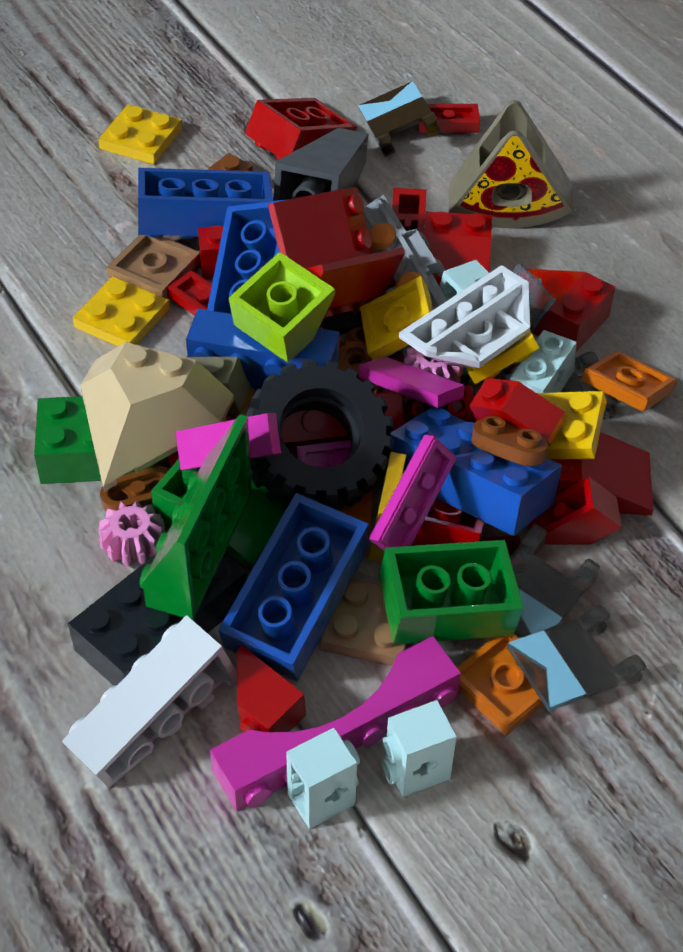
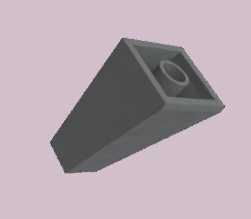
(322, 165)

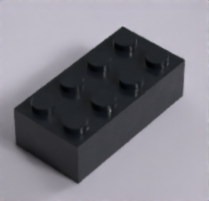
(122, 629)

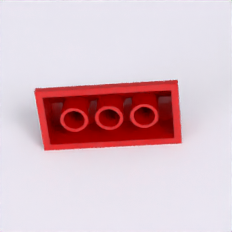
(358, 278)

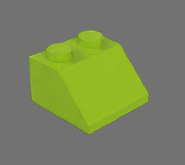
(281, 306)

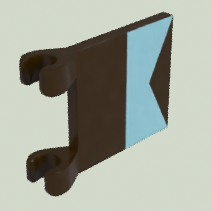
(397, 112)

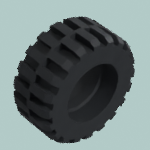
(352, 405)

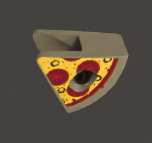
(512, 175)

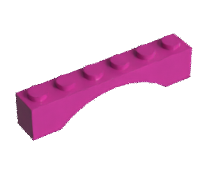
(256, 761)

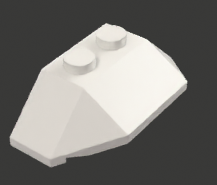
(475, 321)

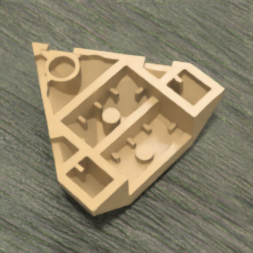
(139, 401)

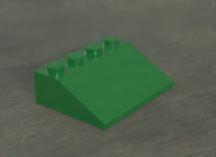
(201, 527)

